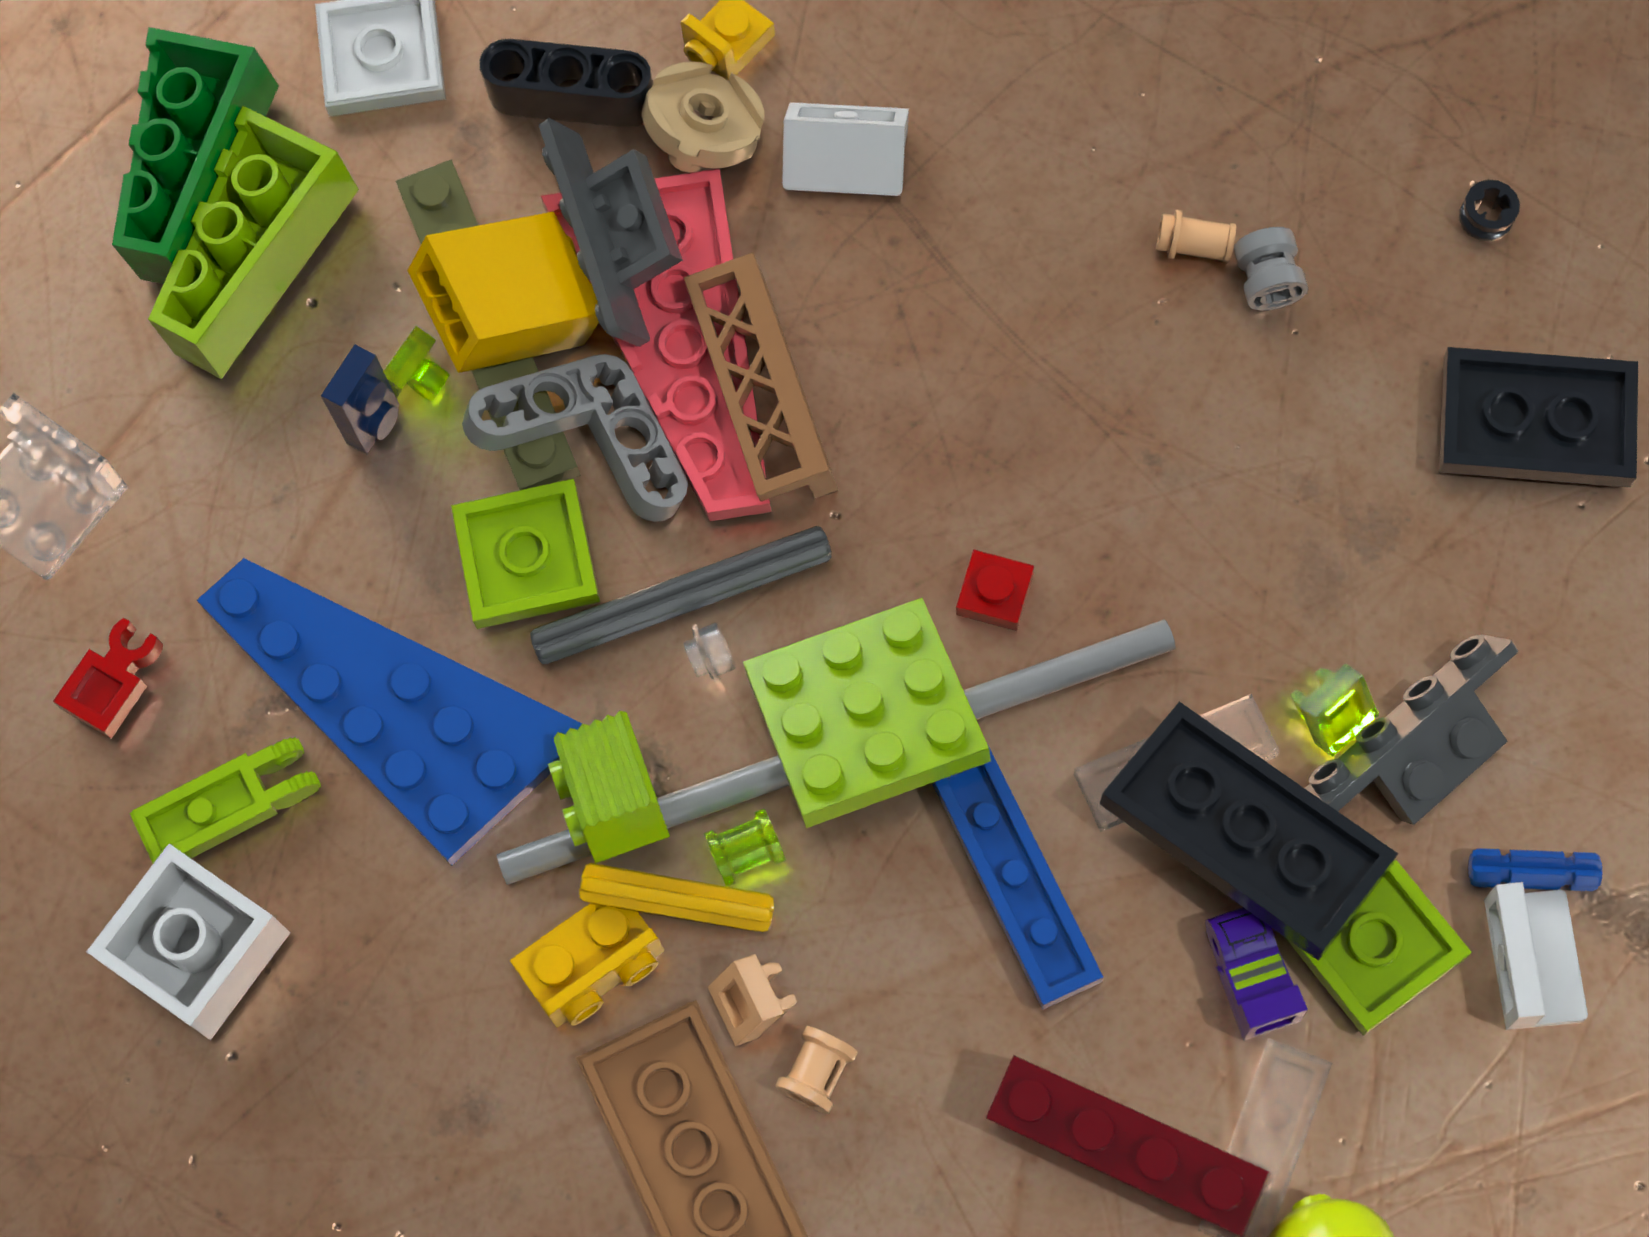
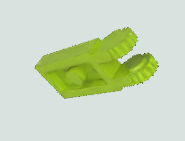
(223, 802)

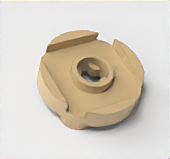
(697, 141)

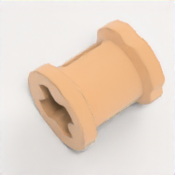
(816, 1070)

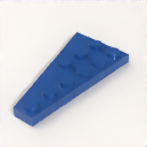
(417, 725)

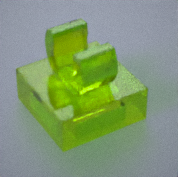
(412, 367)
(1336, 708)

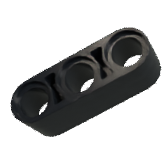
(548, 64)

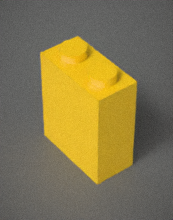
(504, 291)

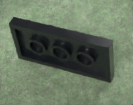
(1248, 830)

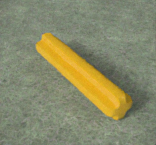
(676, 897)

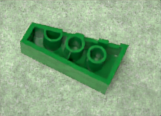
(183, 125)

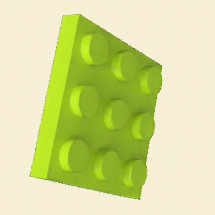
(866, 712)

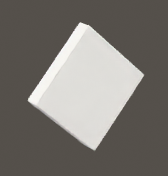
(379, 54)

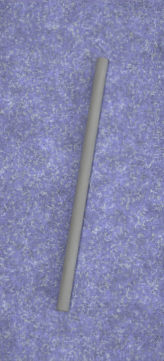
(769, 774)

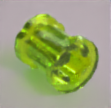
(744, 847)

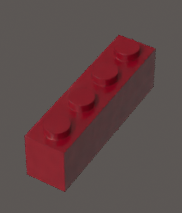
(1129, 1146)

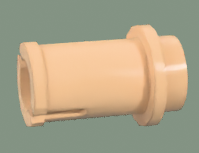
(1195, 237)

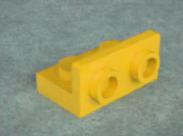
(586, 960)

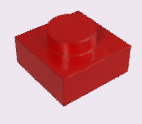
(995, 590)

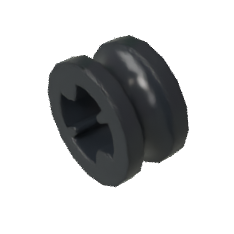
(1476, 224)

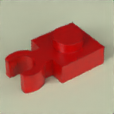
(106, 687)

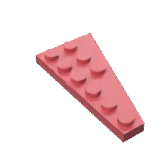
(676, 363)

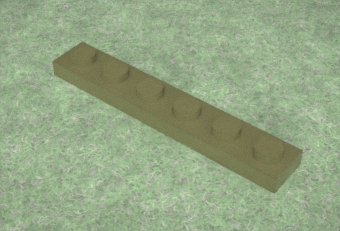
(441, 205)

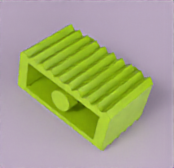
(609, 788)

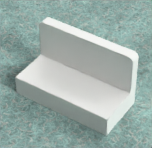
(844, 148)
(1535, 957)

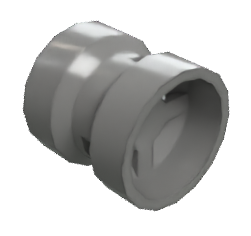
(1270, 268)

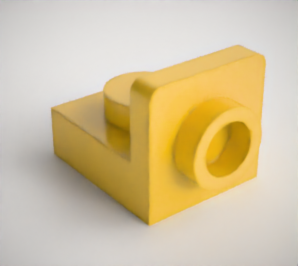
(726, 36)

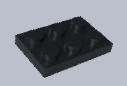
(1539, 417)

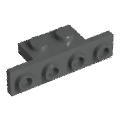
(616, 224)
(1427, 740)

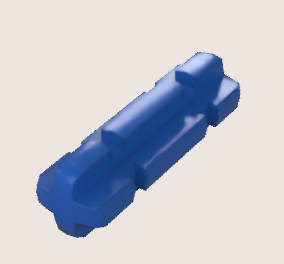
(1535, 869)

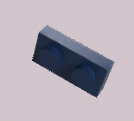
(361, 400)

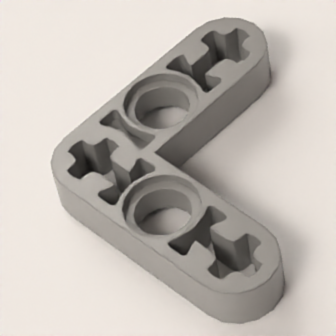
(585, 406)

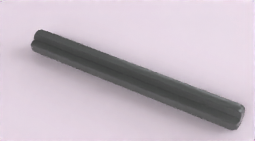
(680, 595)

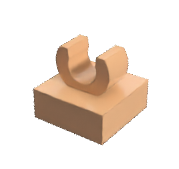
(747, 998)

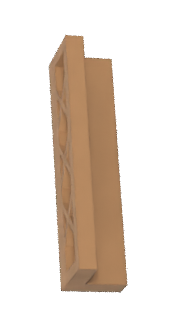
(784, 379)

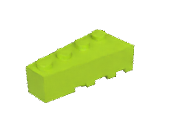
(249, 240)

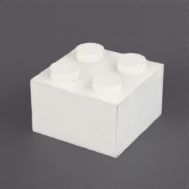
(189, 941)

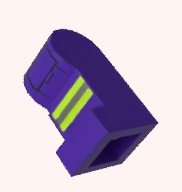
(1253, 974)

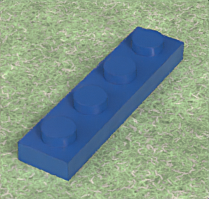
(1018, 883)

